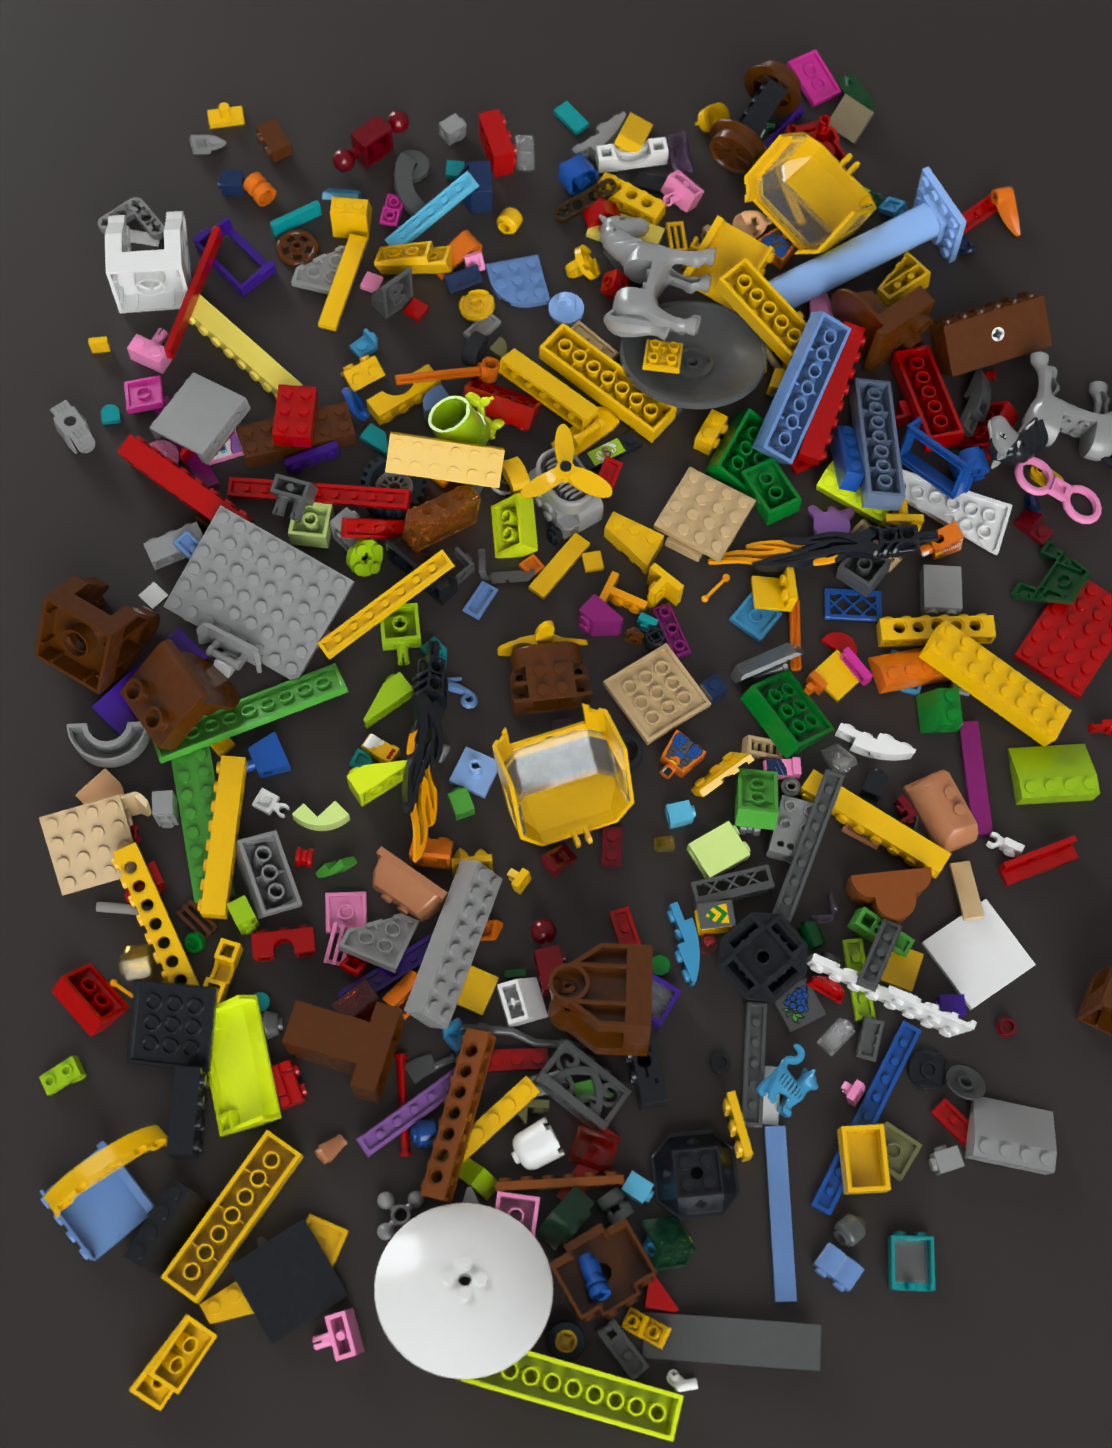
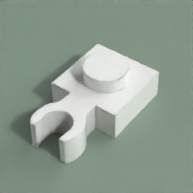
(268, 802)

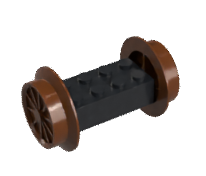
(772, 90)

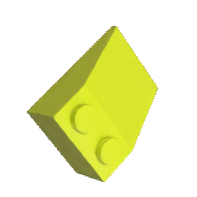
(374, 779)

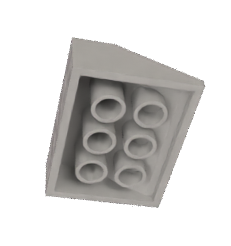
(1011, 1136)

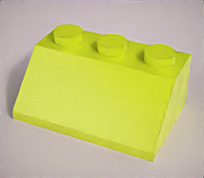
(514, 527)

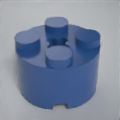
(577, 174)
(981, 467)

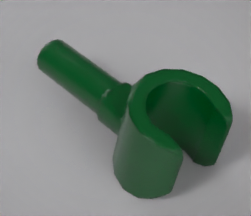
(769, 126)

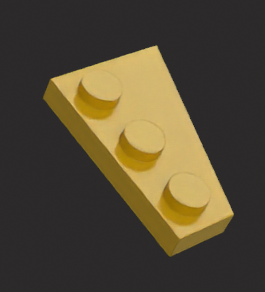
(727, 767)
(226, 1305)

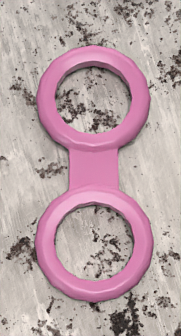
(1060, 490)

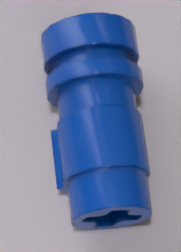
(592, 1273)

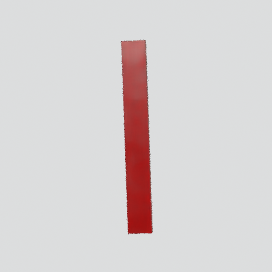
(193, 292)

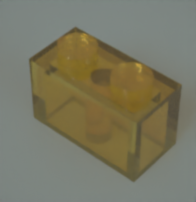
(136, 961)

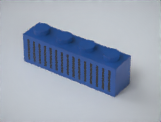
(847, 458)

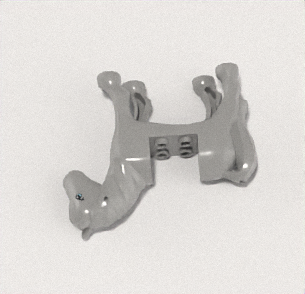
(636, 309)

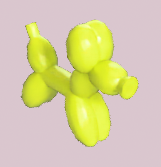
(476, 401)

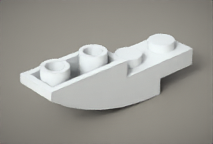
(882, 748)

